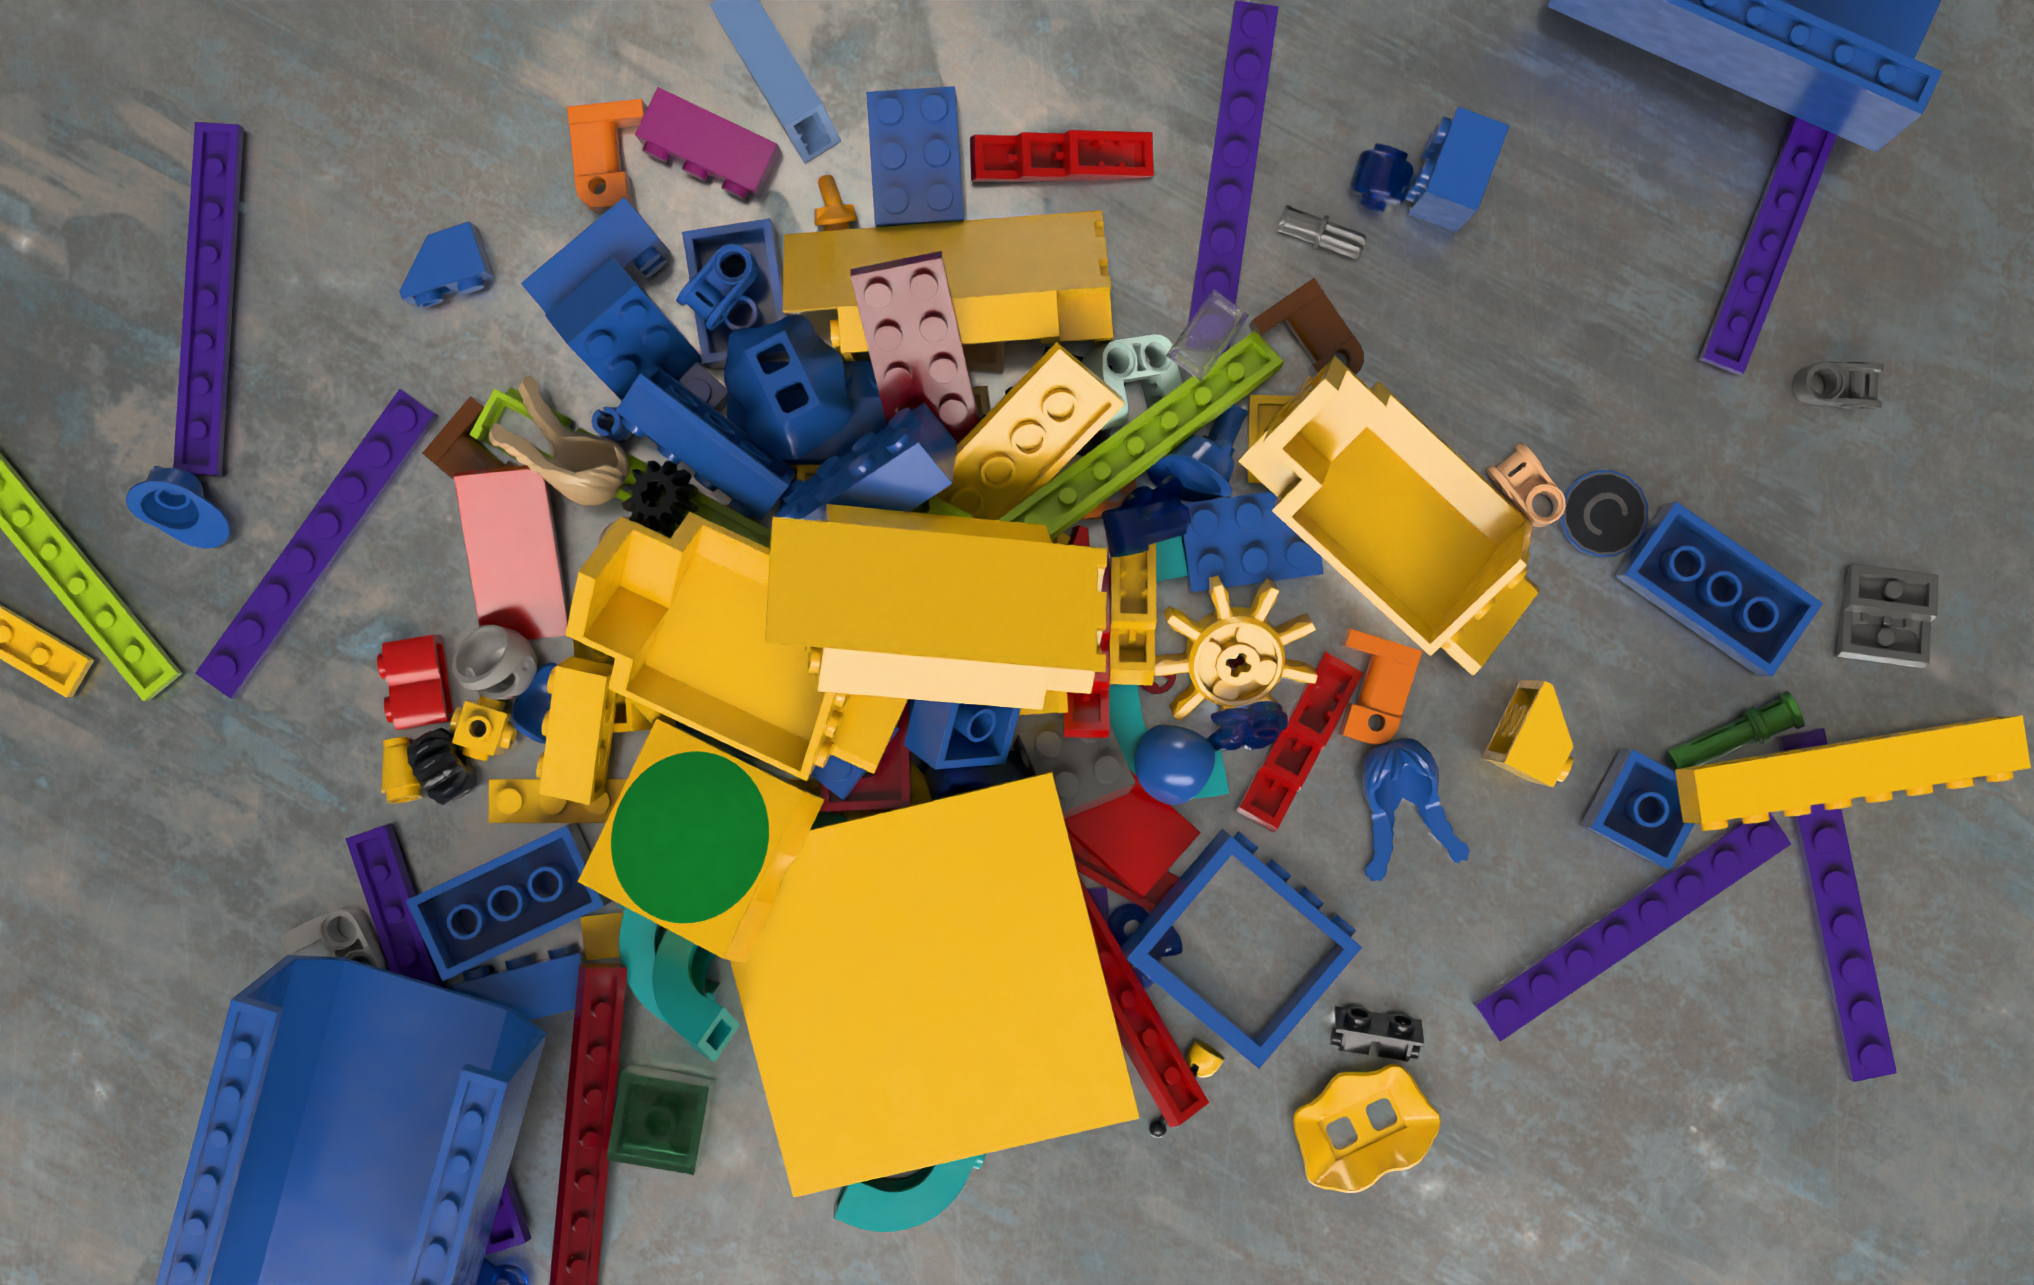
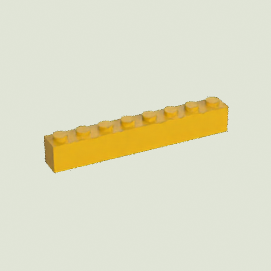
(1852, 770)

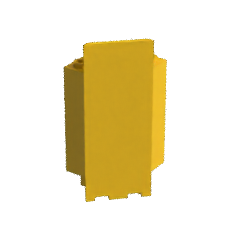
(1004, 275)
(1397, 514)
(936, 606)
(693, 646)

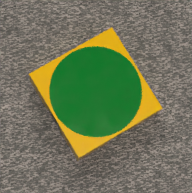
(700, 841)

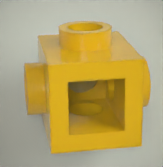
(499, 729)

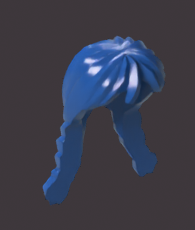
(1411, 773)

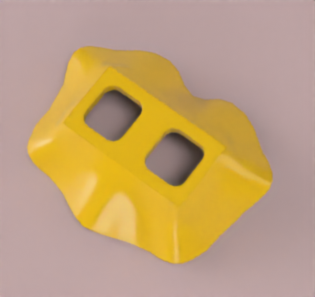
(1374, 1151)

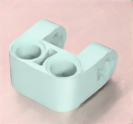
(1131, 365)

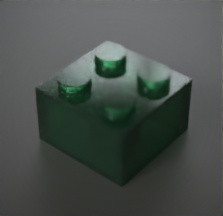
(660, 1119)

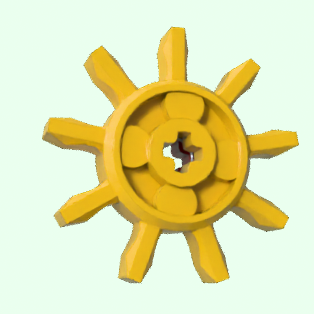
(1224, 636)

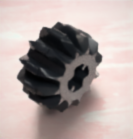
(648, 490)
(441, 766)

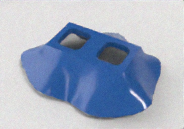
(811, 364)

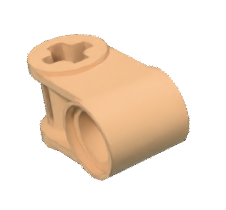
(1526, 484)

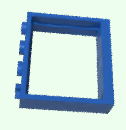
(1180, 896)

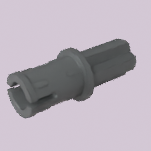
(1321, 232)

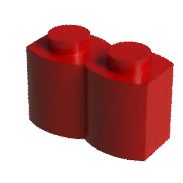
(416, 682)

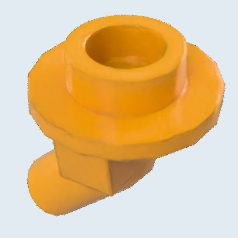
(834, 214)

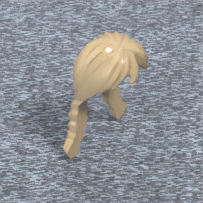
(582, 466)

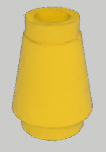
(397, 775)

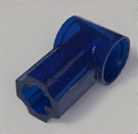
(1136, 526)

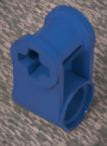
(717, 286)

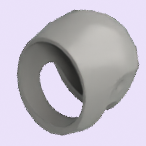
(499, 662)

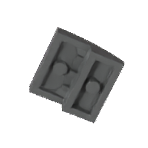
(1887, 615)

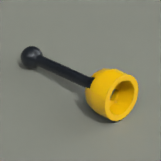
(1203, 1062)

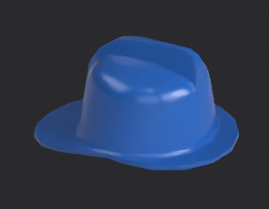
(1200, 465)
(177, 505)

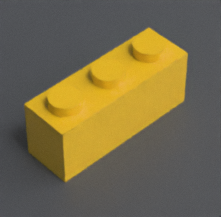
(577, 731)

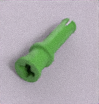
(1754, 726)

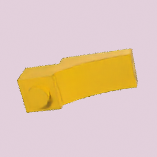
(1133, 618)

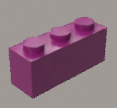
(707, 144)

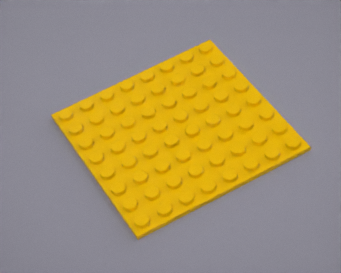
(932, 990)

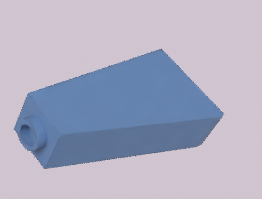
(777, 76)

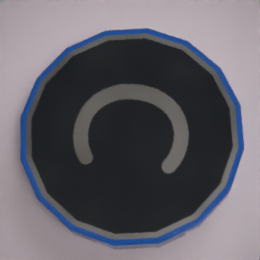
(1604, 513)

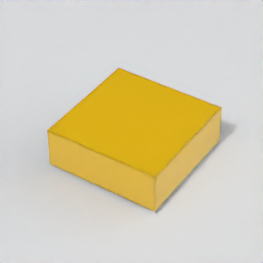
(601, 935)

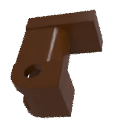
(1314, 325)
(456, 450)

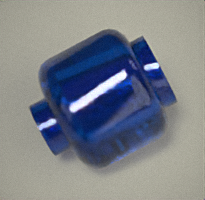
(1381, 177)

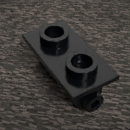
(1397, 1033)

